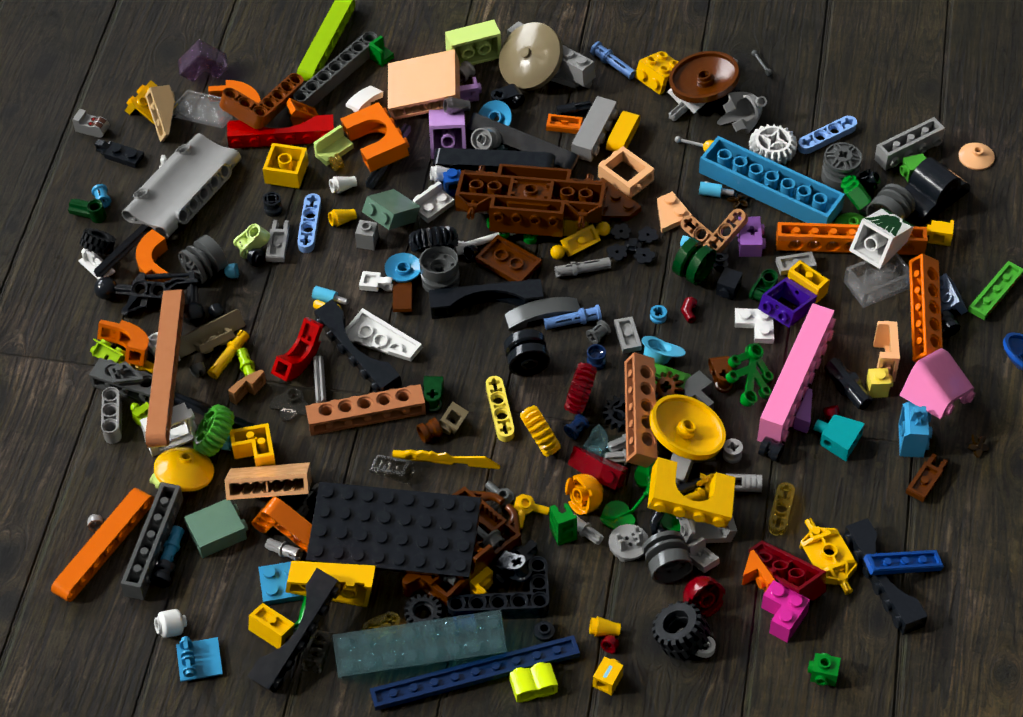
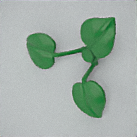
(618, 512)

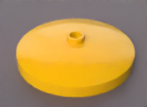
(687, 427)

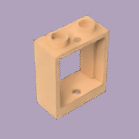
(634, 185)

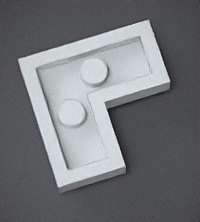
(758, 320)

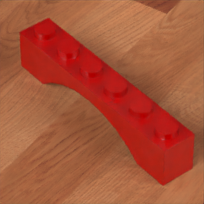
(242, 135)

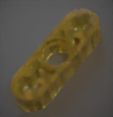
(784, 516)

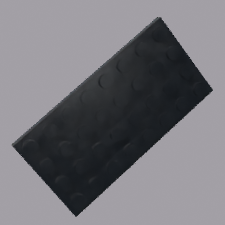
(395, 529)

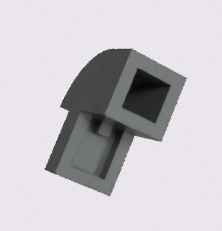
(699, 387)

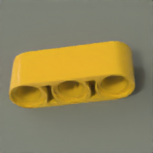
(623, 131)

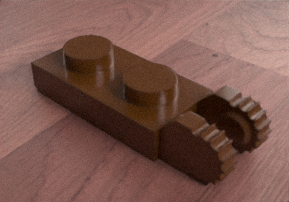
(926, 478)

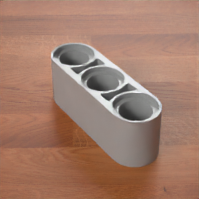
(111, 415)

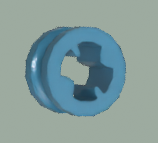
(658, 309)

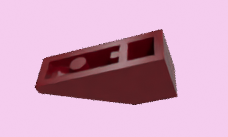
(604, 470)

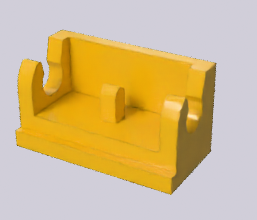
(270, 625)

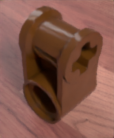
(718, 369)

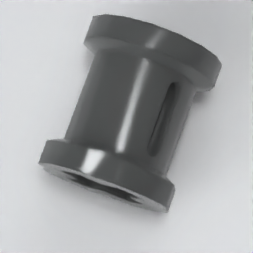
(599, 331)

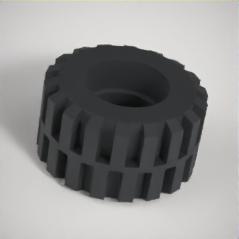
(687, 640)

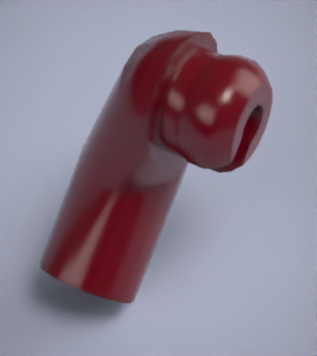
(686, 309)

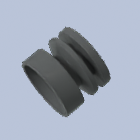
(838, 162)
(894, 199)
(203, 258)
(439, 268)
(667, 557)

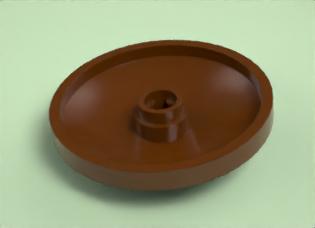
(704, 77)

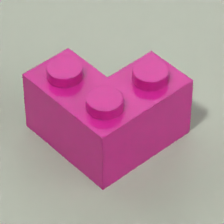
(788, 610)

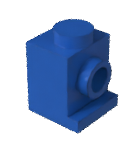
(451, 178)

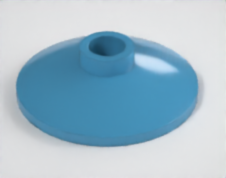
(497, 109)
(402, 267)

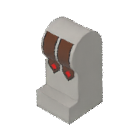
(90, 124)

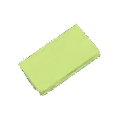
(332, 143)

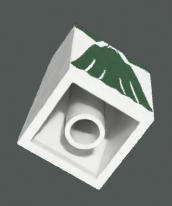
(880, 237)

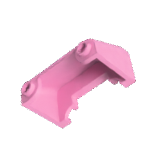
(937, 383)

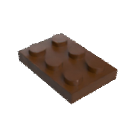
(508, 260)

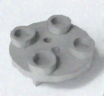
(620, 546)

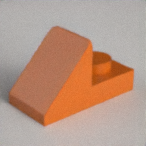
(300, 112)
(757, 571)

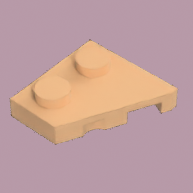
(670, 211)

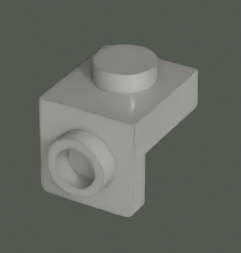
(702, 556)

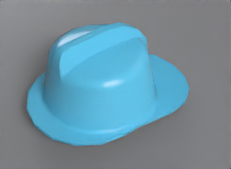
(661, 350)

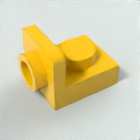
(482, 582)

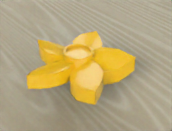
(705, 481)

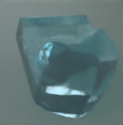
(597, 441)

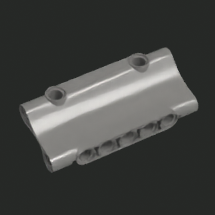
(182, 185)

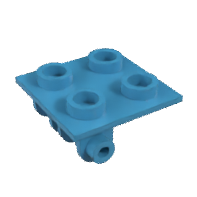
(198, 658)

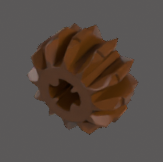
(667, 380)

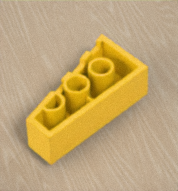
(355, 580)

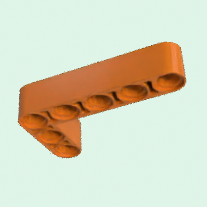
(284, 519)

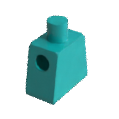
(839, 435)

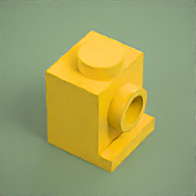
(940, 232)

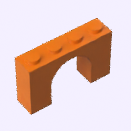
(372, 120)

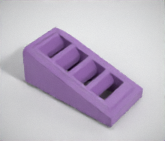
(803, 415)

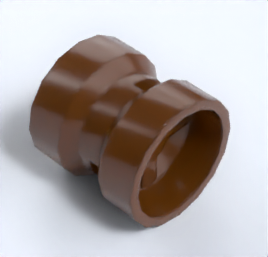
(429, 430)

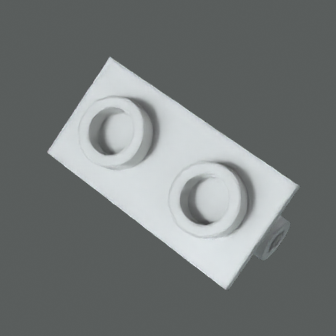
(91, 260)

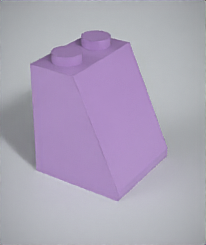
(446, 130)

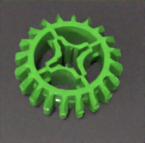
(213, 430)

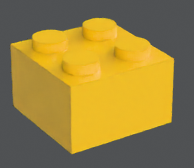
(285, 165)

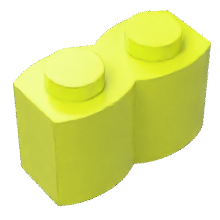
(533, 682)

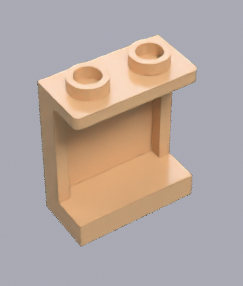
(887, 338)

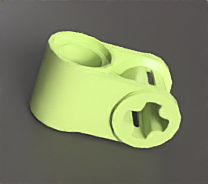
(251, 238)

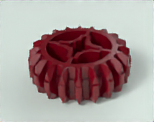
(580, 388)

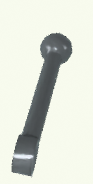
(755, 53)

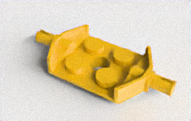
(838, 566)

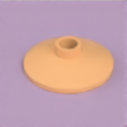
(976, 156)

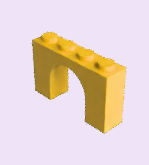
(667, 498)

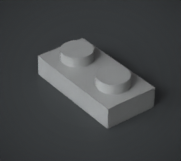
(784, 263)
(627, 335)

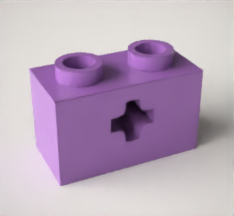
(750, 238)

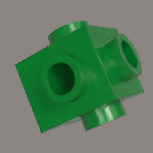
(824, 669)

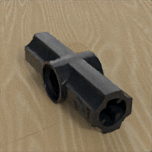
(848, 383)

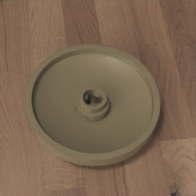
(531, 56)

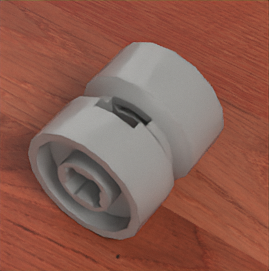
(486, 138)

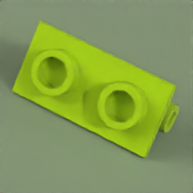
(103, 349)

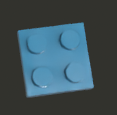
(274, 582)

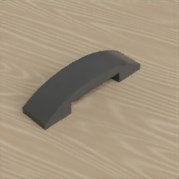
(540, 309)

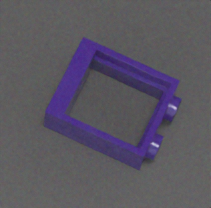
(787, 289)

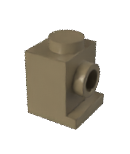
(453, 413)

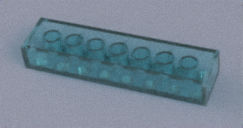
(419, 644)

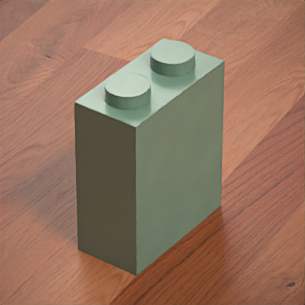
(391, 209)
(216, 527)

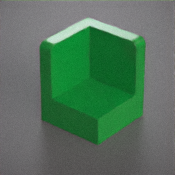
(379, 53)

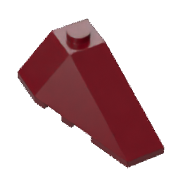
(792, 571)

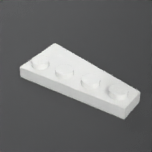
(380, 336)

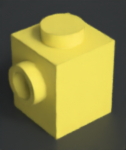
(878, 382)

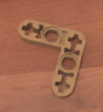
(710, 237)

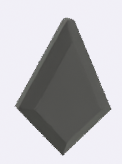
(124, 373)

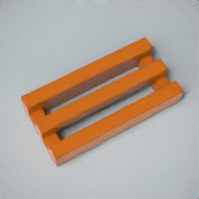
(566, 123)

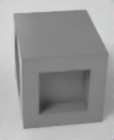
(366, 235)

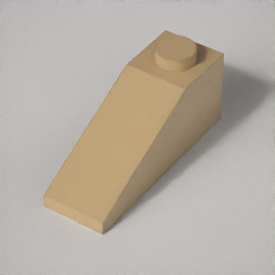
(161, 105)

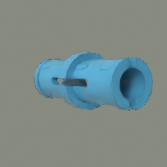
(172, 545)

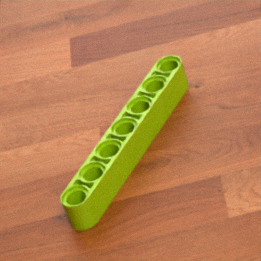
(326, 38)

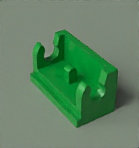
(563, 524)

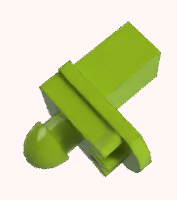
(139, 412)

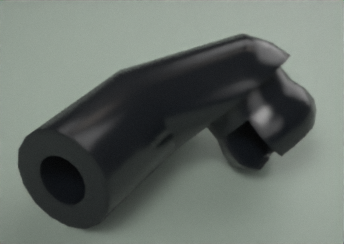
(655, 522)

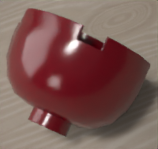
(705, 594)

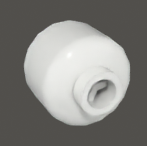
(170, 623)

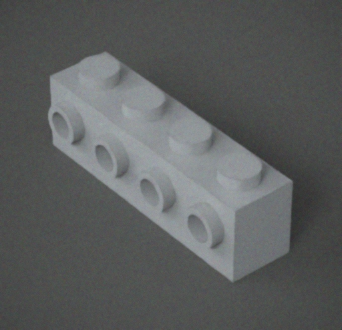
(594, 128)
(909, 143)

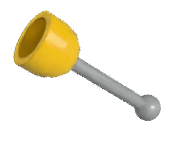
(678, 139)

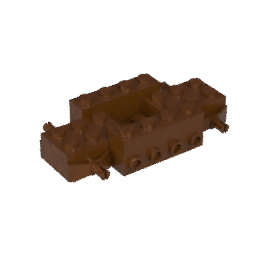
(530, 198)

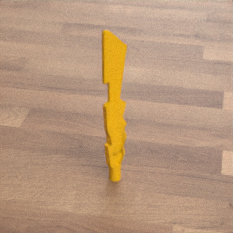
(445, 458)

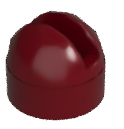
(830, 411)
(610, 644)

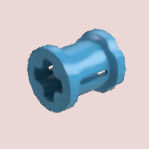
(102, 195)

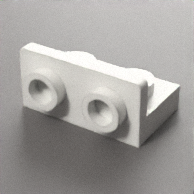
(433, 202)

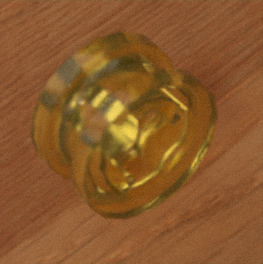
(336, 162)

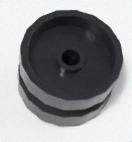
(526, 352)

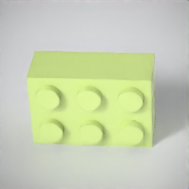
(475, 42)

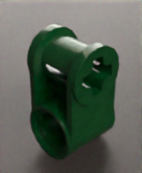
(765, 282)
(433, 392)

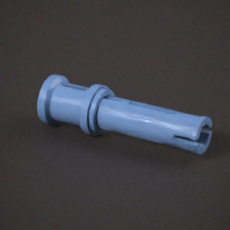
(607, 56)
(583, 316)

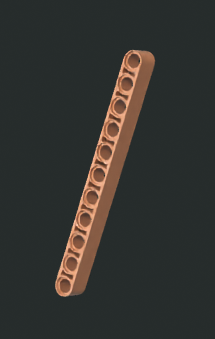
(165, 369)

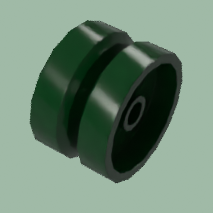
(694, 261)

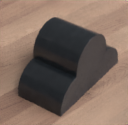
(933, 190)

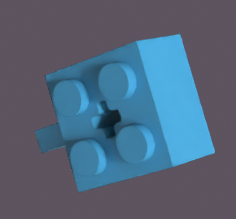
(914, 430)

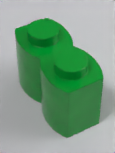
(855, 192)

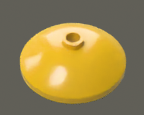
(184, 468)

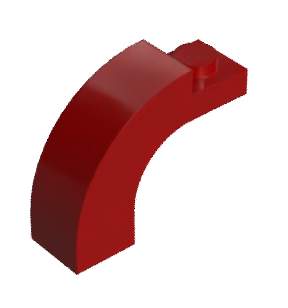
(302, 352)

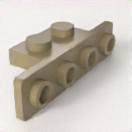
(211, 334)

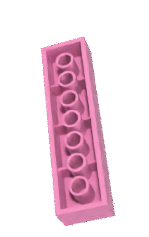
(797, 374)

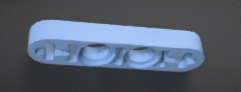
(815, 144)
(309, 223)

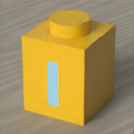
(608, 675)

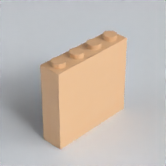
(422, 83)
(268, 481)

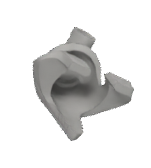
(744, 109)

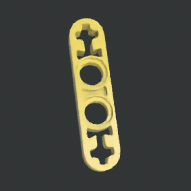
(500, 408)

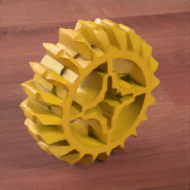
(540, 430)

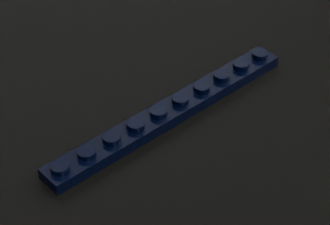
(472, 673)

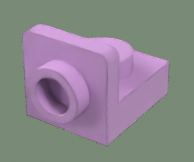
(471, 91)

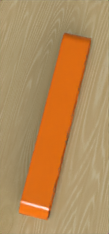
(102, 544)

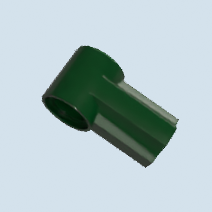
(91, 209)

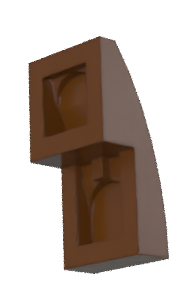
(402, 296)

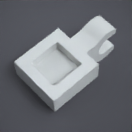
(373, 280)

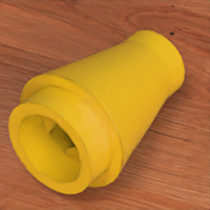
(341, 216)
(603, 627)

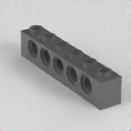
(152, 540)

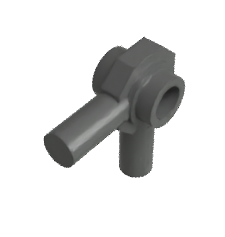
(504, 492)

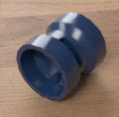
(596, 356)

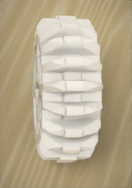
(773, 143)

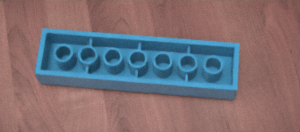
(770, 182)

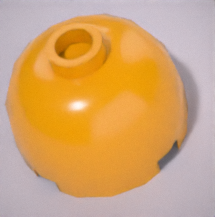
(584, 492)

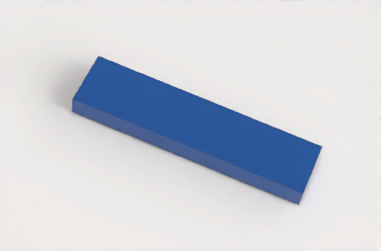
(903, 562)

